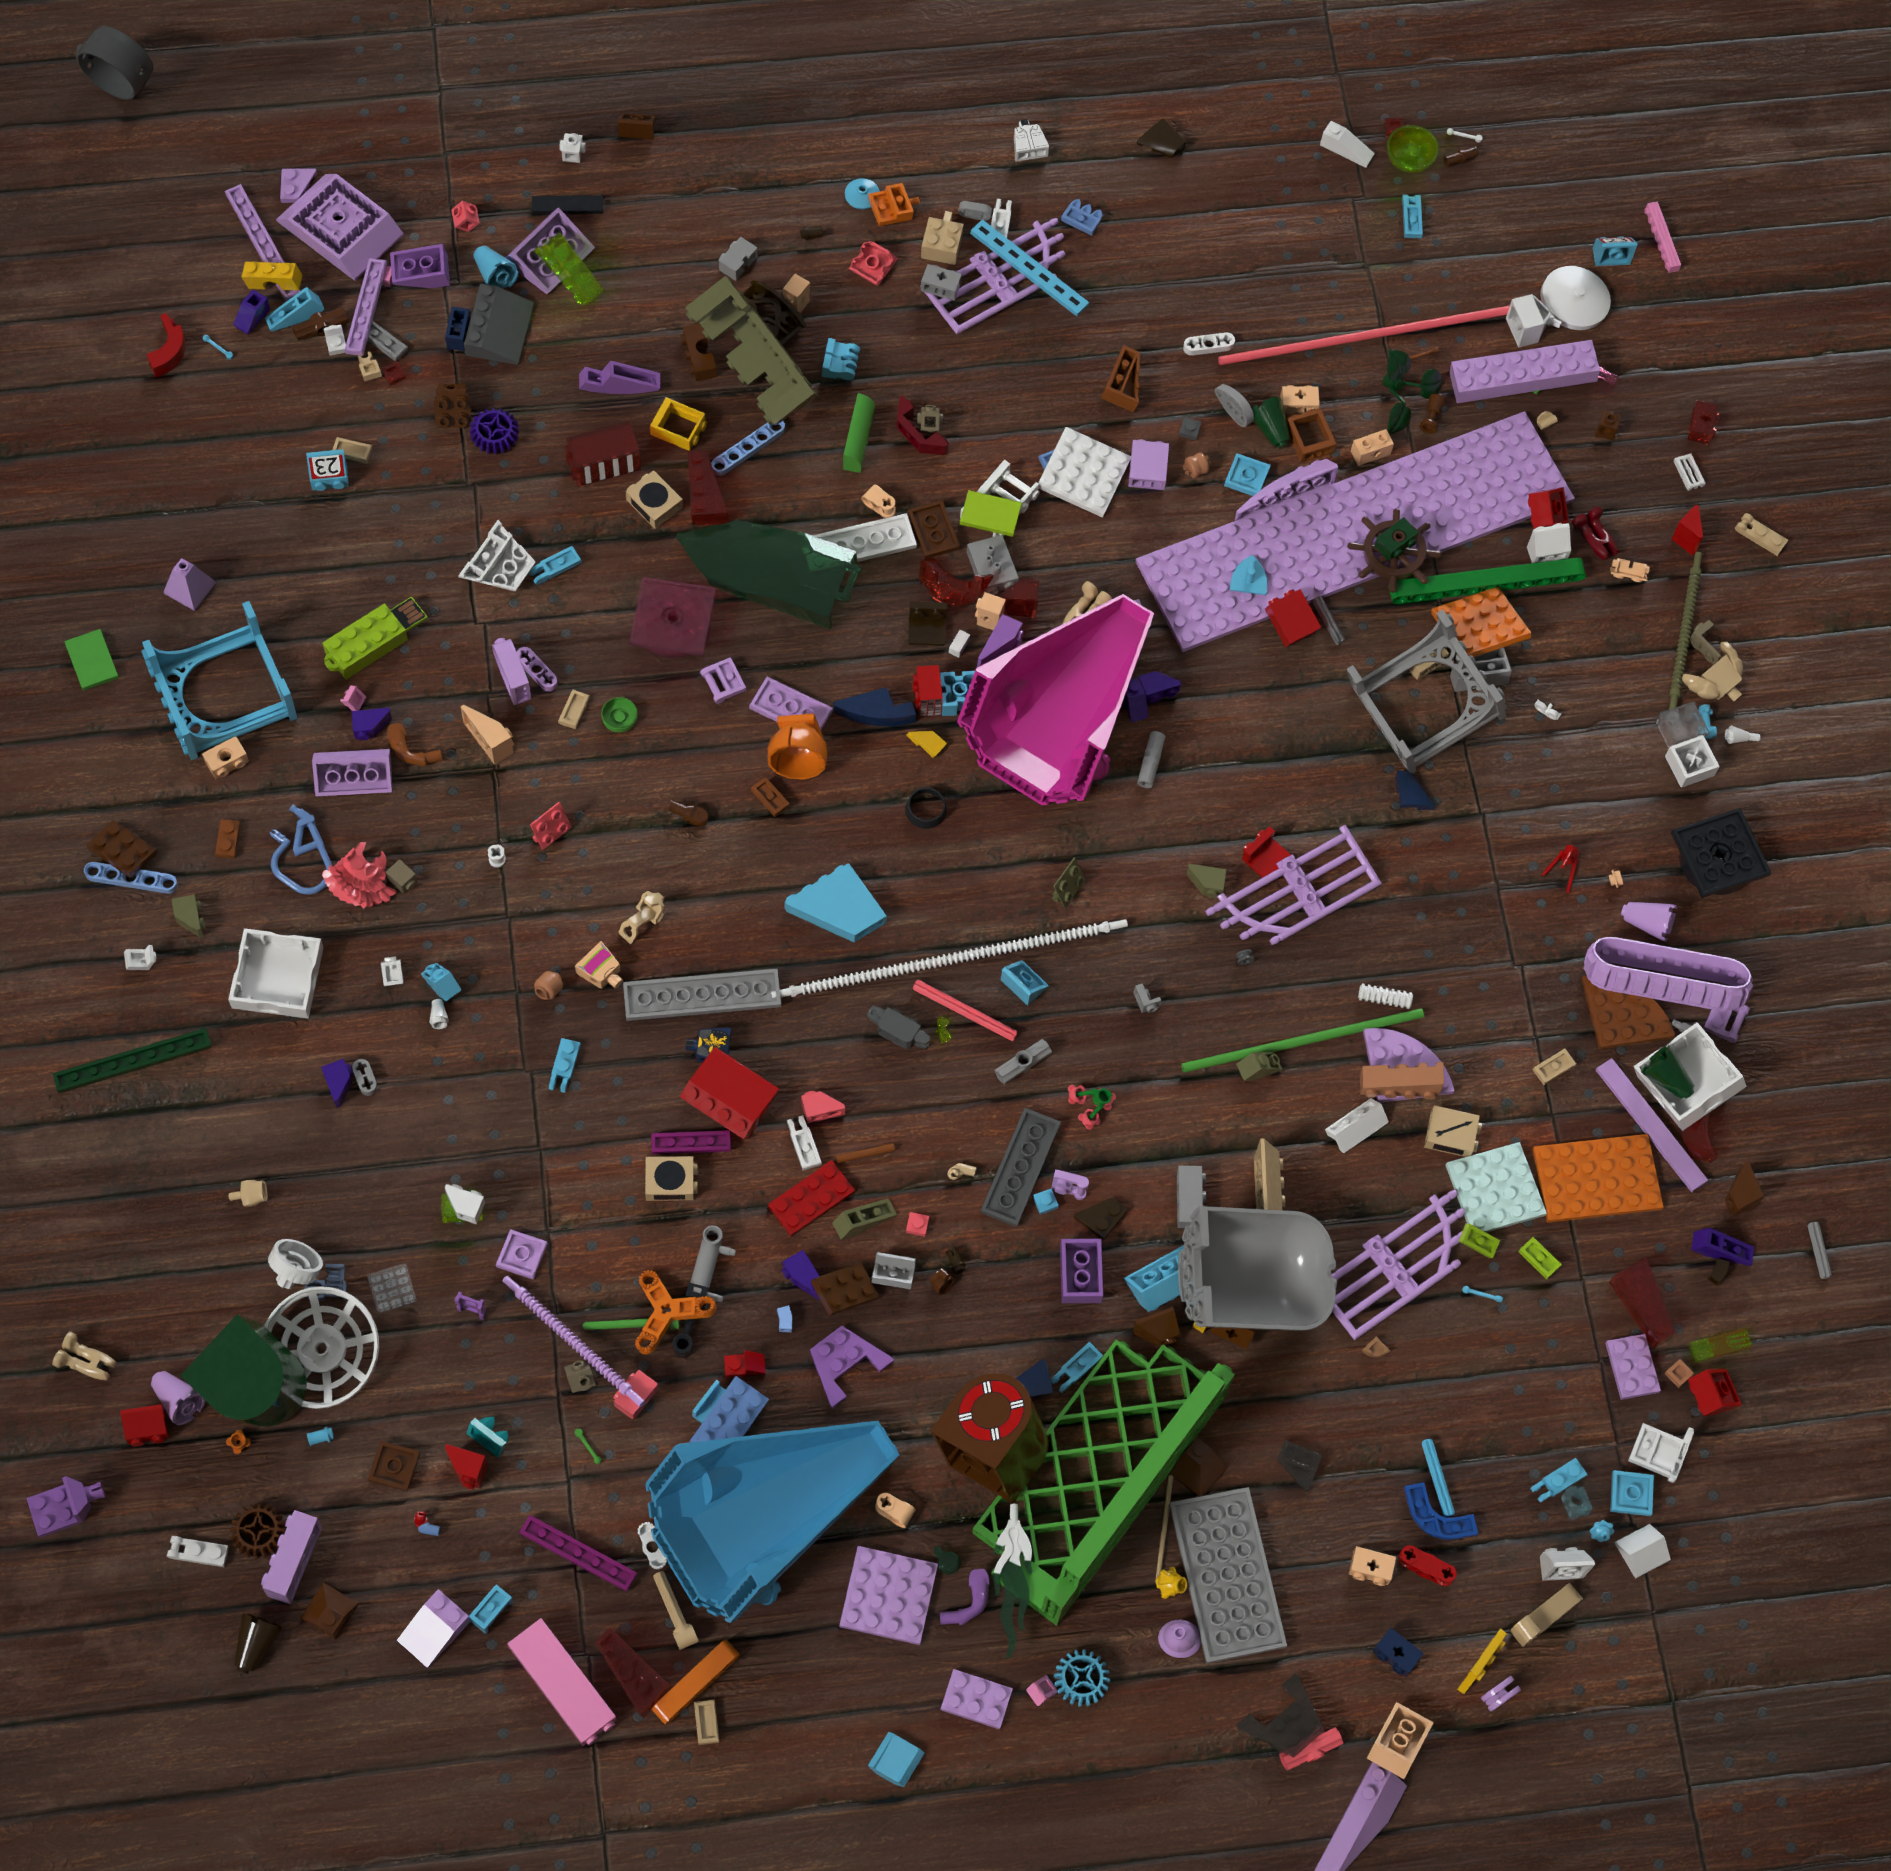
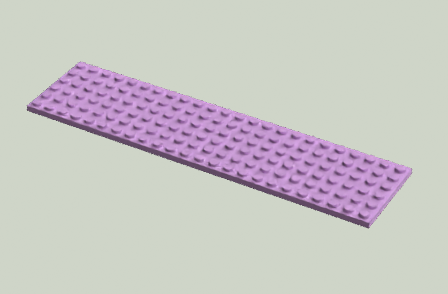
(1456, 486)

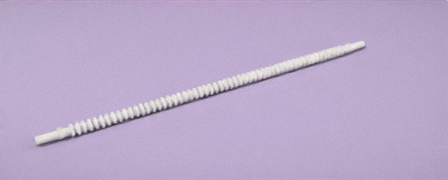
(1079, 932)

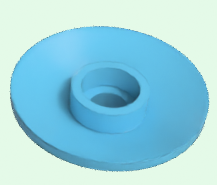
(857, 198)

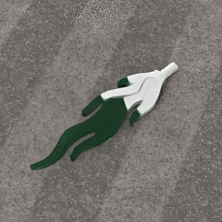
(1010, 1570)

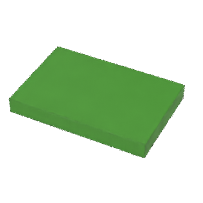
(91, 659)

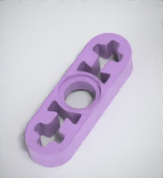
(538, 677)

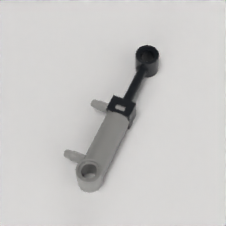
(701, 1282)

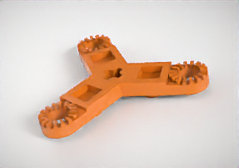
(680, 1310)

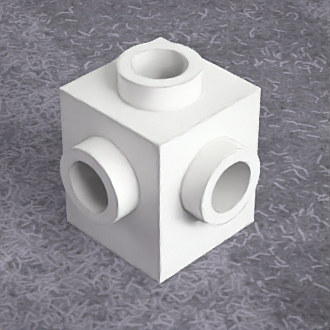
(572, 147)

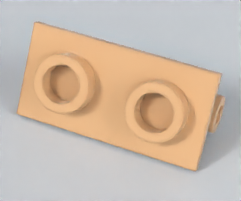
(1622, 570)

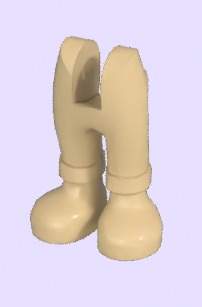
(1090, 592)
(90, 1369)

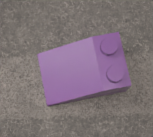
(421, 267)
(1003, 639)

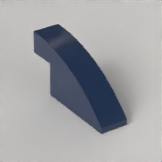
(875, 709)

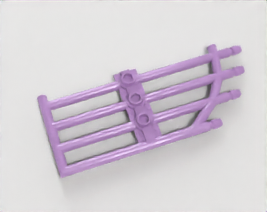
(993, 276)
(1302, 888)
(1393, 1269)

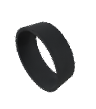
(926, 824)

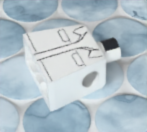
(1029, 142)

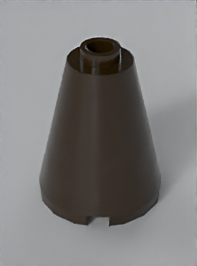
(254, 1641)

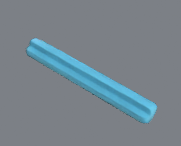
(1438, 1478)

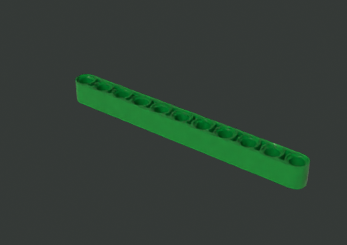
(1481, 580)

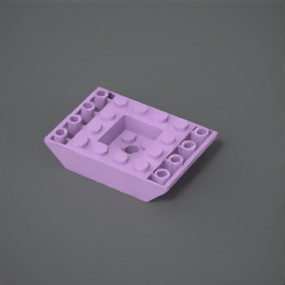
(348, 243)

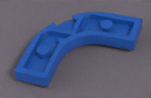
(1433, 1523)

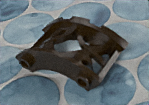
(766, 295)

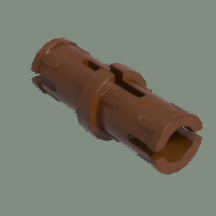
(1461, 156)

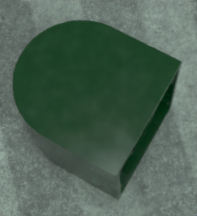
(249, 1375)

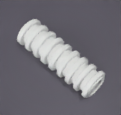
(1385, 996)

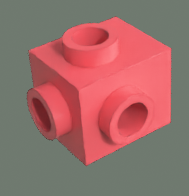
(465, 216)

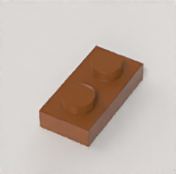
(770, 797)
(227, 839)

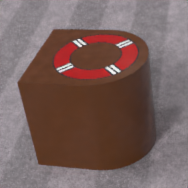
(993, 1434)

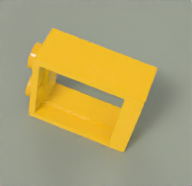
(670, 406)

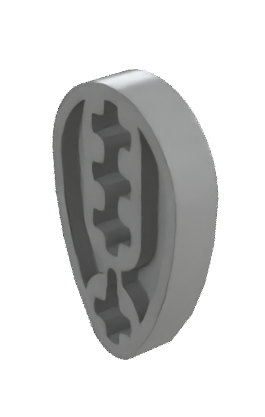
(1235, 405)

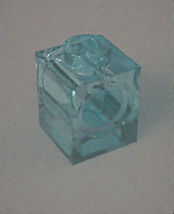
(1575, 1511)

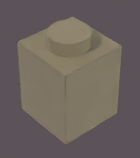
(401, 876)

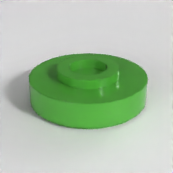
(619, 714)

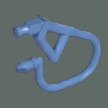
(306, 820)

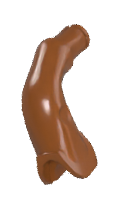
(397, 739)

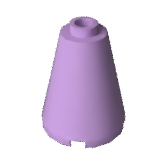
(1650, 917)
(176, 1397)

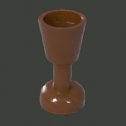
(1435, 405)

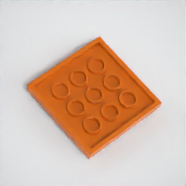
(1485, 621)

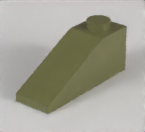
(863, 1218)

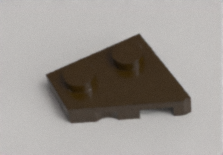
(1102, 1217)

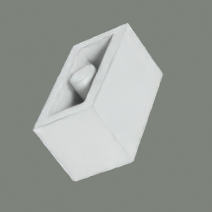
(959, 643)

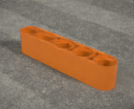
(695, 1682)

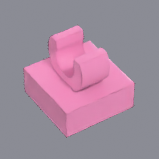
(354, 698)

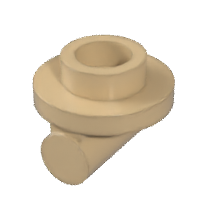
(1546, 419)

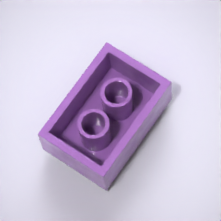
(1081, 1271)

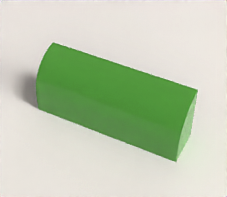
(858, 433)

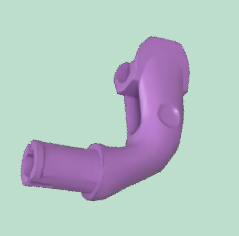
(980, 1590)

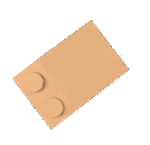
(489, 734)

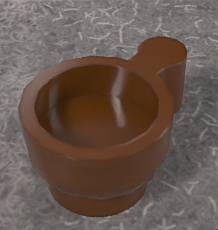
(942, 1281)

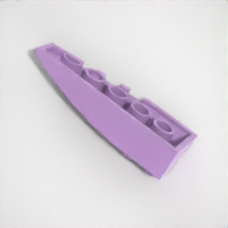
(1291, 486)
(1363, 1818)

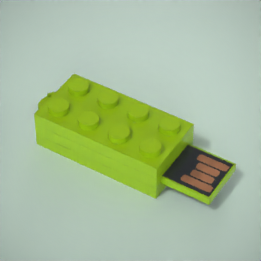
(371, 637)

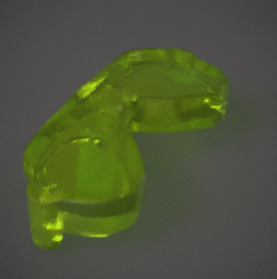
(943, 1033)

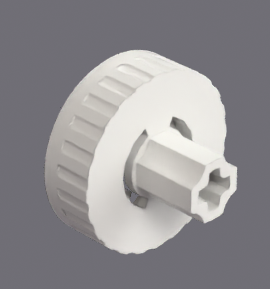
(294, 1263)

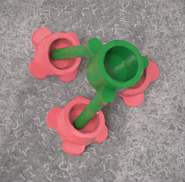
(1101, 1098)

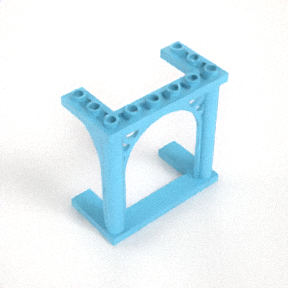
(166, 663)

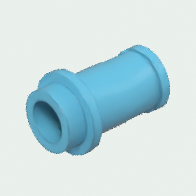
(320, 1436)

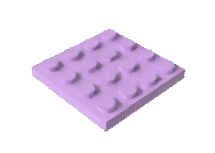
(888, 1595)

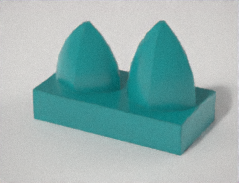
(482, 1433)

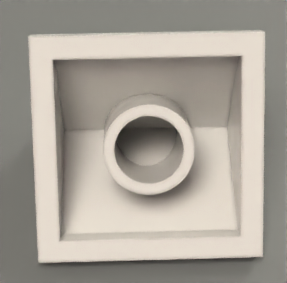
(1643, 1550)

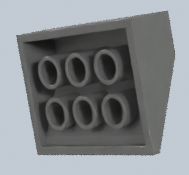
(498, 325)

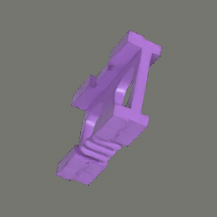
(474, 1305)

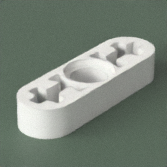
(1213, 338)

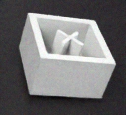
(1692, 761)

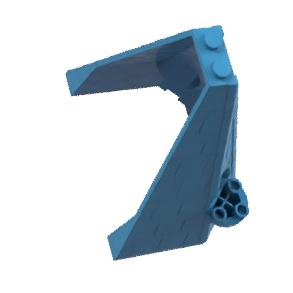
(753, 1504)

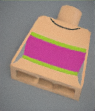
(600, 967)

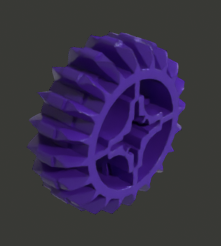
(489, 425)

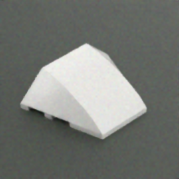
(499, 561)

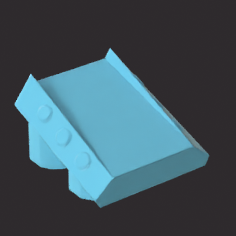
(896, 1760)

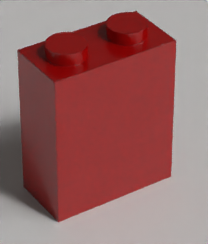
(1292, 617)

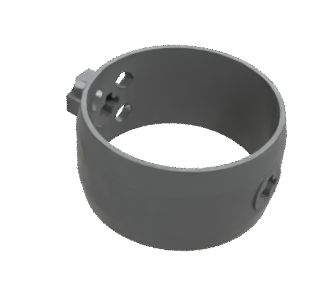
(117, 62)

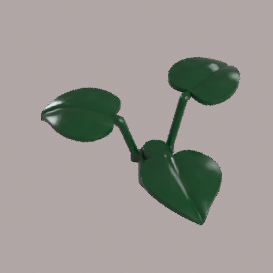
(1398, 365)

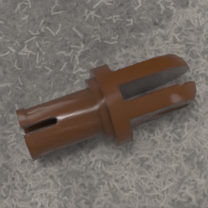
(691, 814)

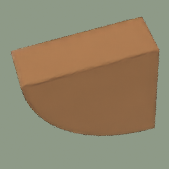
(1376, 1348)

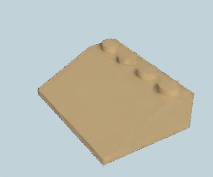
(1268, 1177)

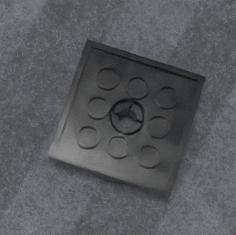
(1727, 837)

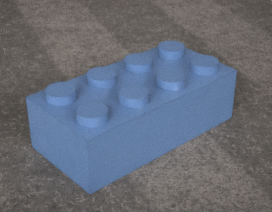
(732, 1413)

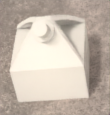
(1528, 319)

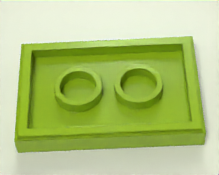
(990, 513)

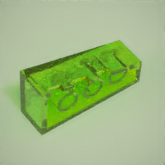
(569, 268)

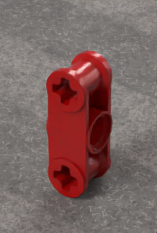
(1427, 1565)

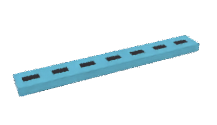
(1029, 268)

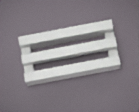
(1679, 461)

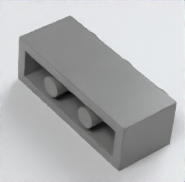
(1189, 1193)

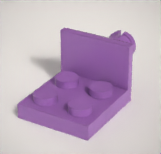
(63, 1506)

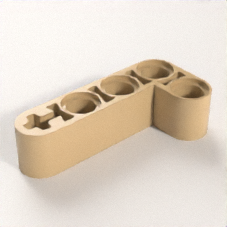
(1546, 1614)

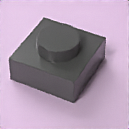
(1190, 429)

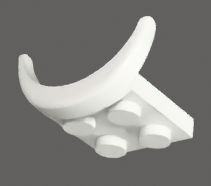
(1660, 1451)

